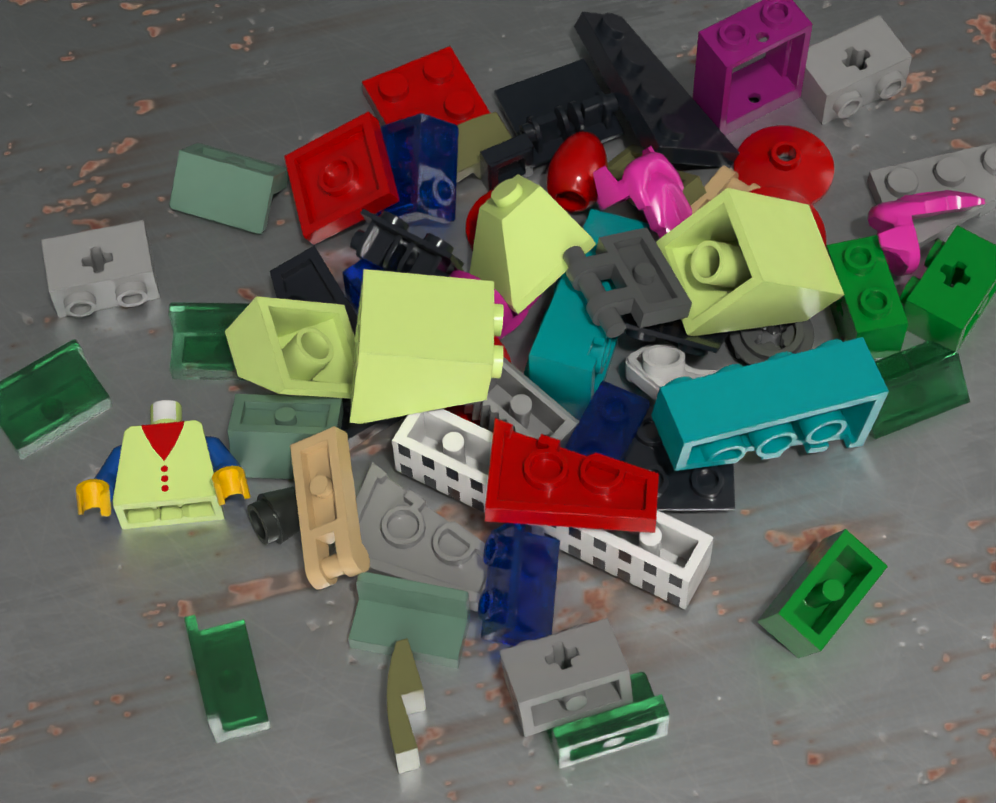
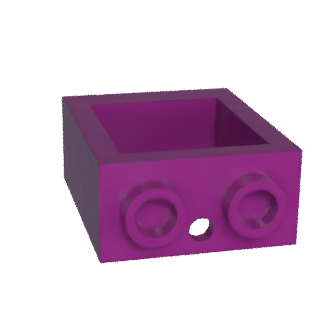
(772, 79)

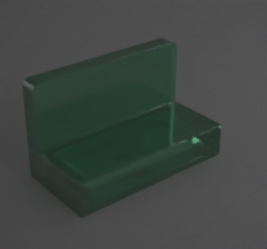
(200, 340)
(920, 386)
(50, 399)
(228, 679)
(614, 729)

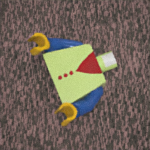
(164, 474)

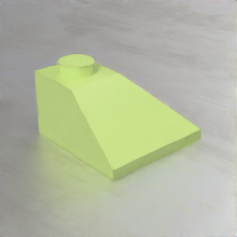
(523, 241)
(294, 347)

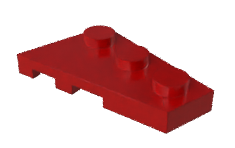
(554, 486)

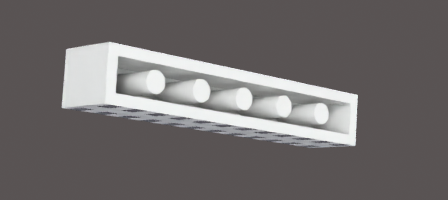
(456, 461)

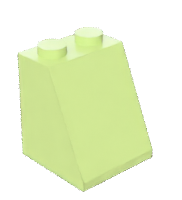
(750, 263)
(423, 344)

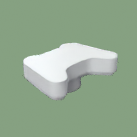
(657, 365)

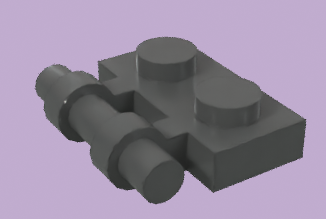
(639, 273)

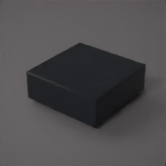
(506, 161)

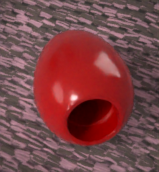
(571, 171)

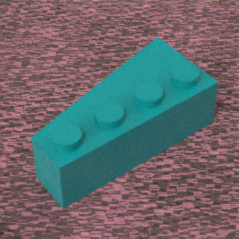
(570, 350)
(771, 406)

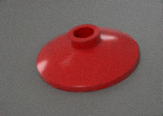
(808, 171)

